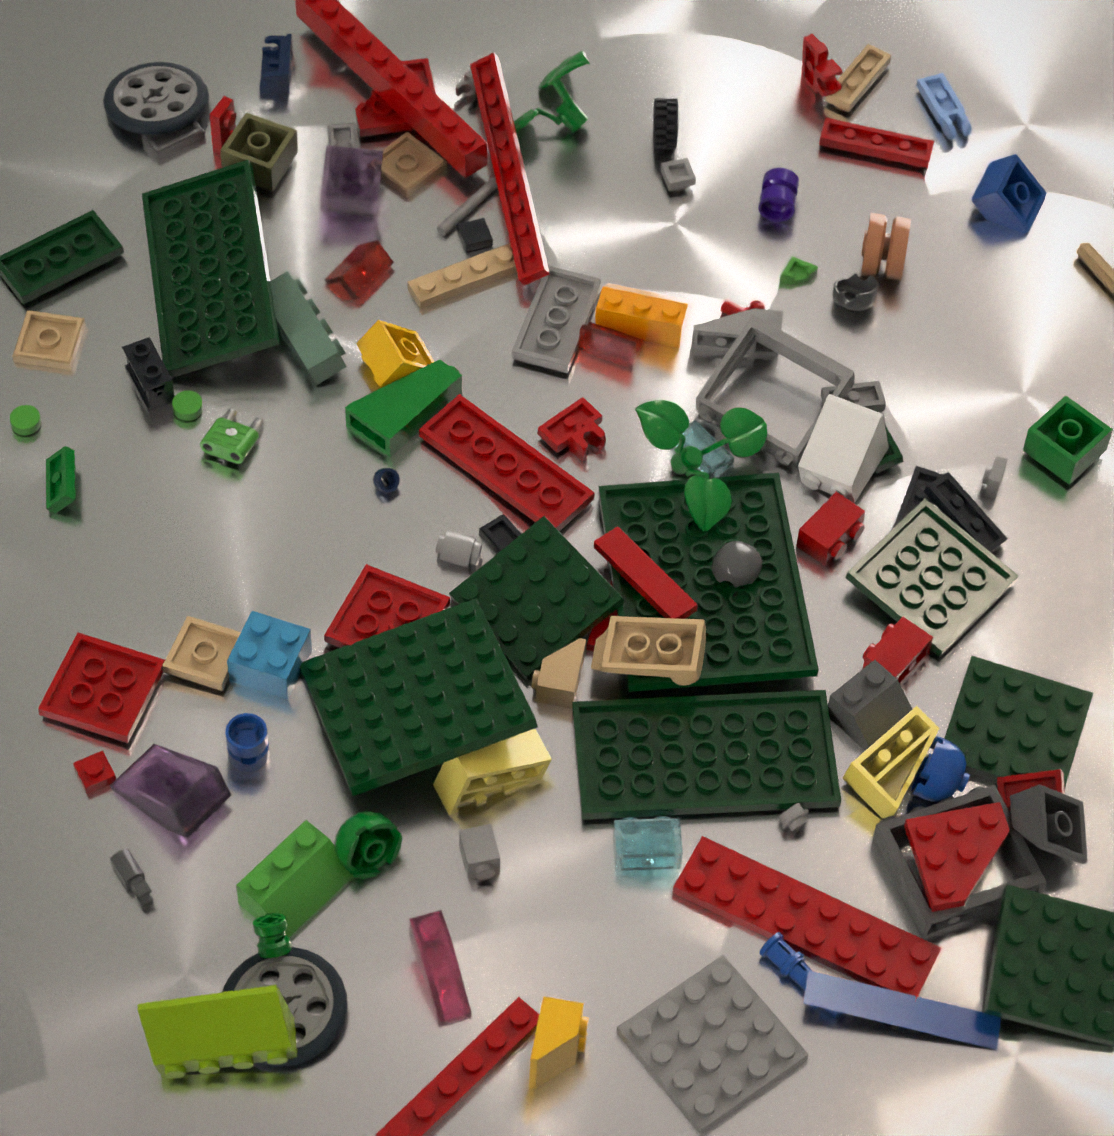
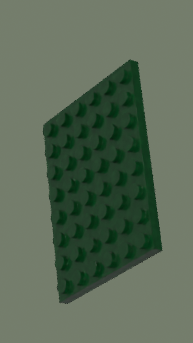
(750, 629)

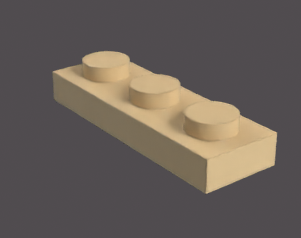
(859, 77)

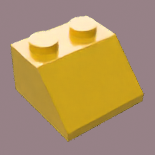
(392, 352)
(557, 1039)

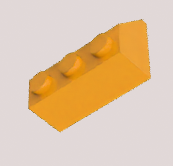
(643, 314)

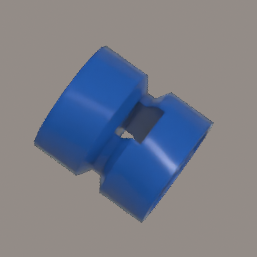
(247, 742)

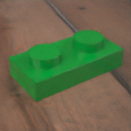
(60, 479)

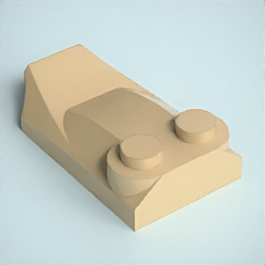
(652, 648)

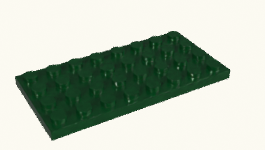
(209, 269)
(704, 754)

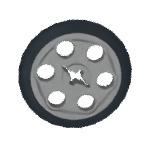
(156, 98)
(325, 987)

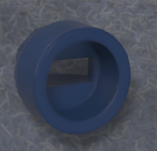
(389, 476)

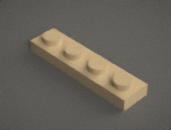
(462, 276)

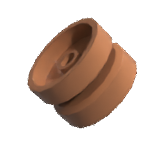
(885, 246)

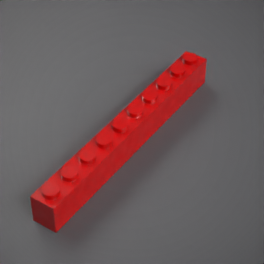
(395, 84)

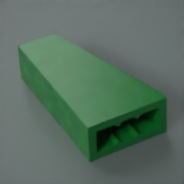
(401, 408)

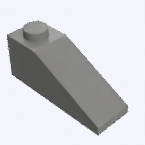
(722, 332)

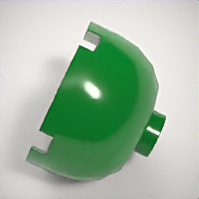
(367, 843)

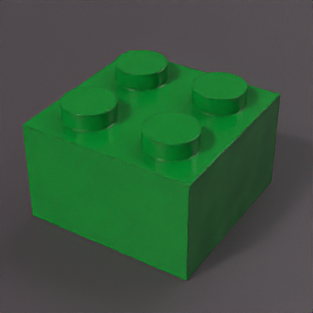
(1067, 439)

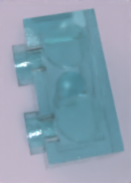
(647, 844)

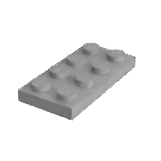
(555, 317)

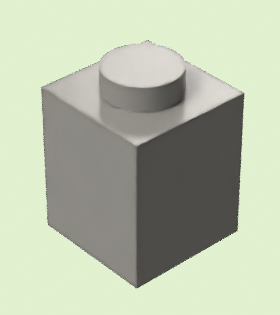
(479, 852)

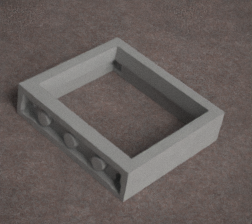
(788, 347)

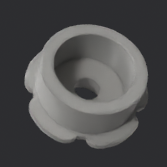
(793, 817)

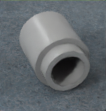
(459, 549)

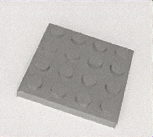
(712, 1044)

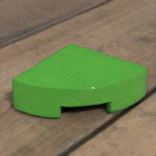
(798, 271)

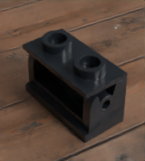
(148, 374)

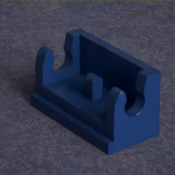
(277, 65)

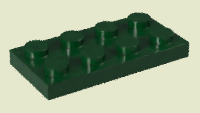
(59, 256)

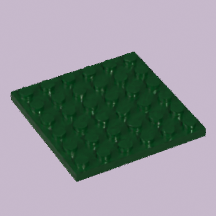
(416, 696)

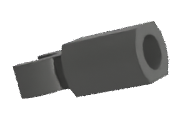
(131, 876)

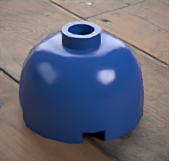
(941, 772)

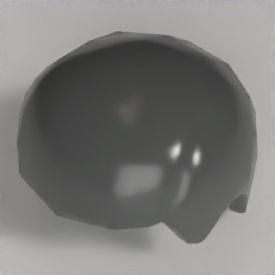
(855, 293)
(737, 564)

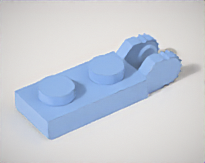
(944, 105)

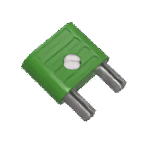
(231, 439)

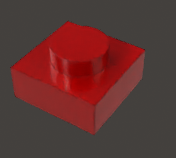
(94, 772)

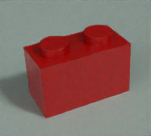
(831, 529)
(900, 649)

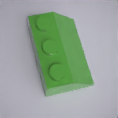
(295, 879)

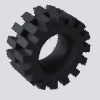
(665, 123)

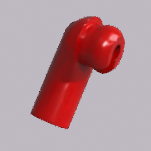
(729, 307)

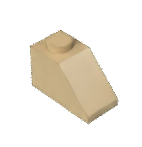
(560, 675)

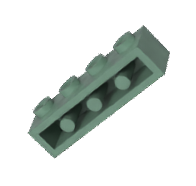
(304, 330)

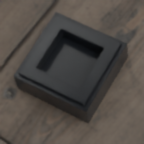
(474, 234)

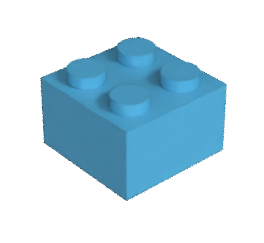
(269, 654)

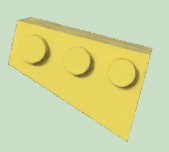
(889, 764)
(497, 766)

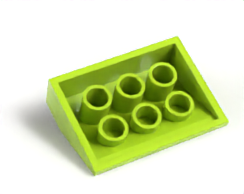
(219, 1031)

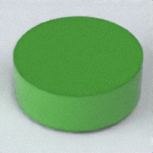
(187, 405)
(25, 420)

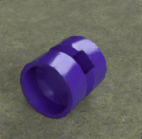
(778, 194)

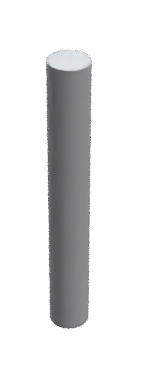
(467, 207)

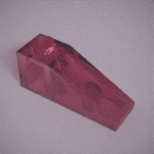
(439, 966)

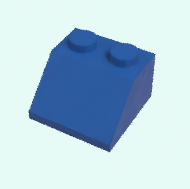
(1009, 194)

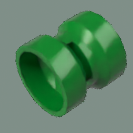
(272, 936)

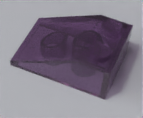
(173, 789)

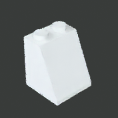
(843, 448)

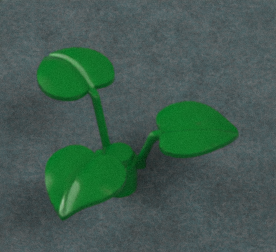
(567, 111)
(663, 427)

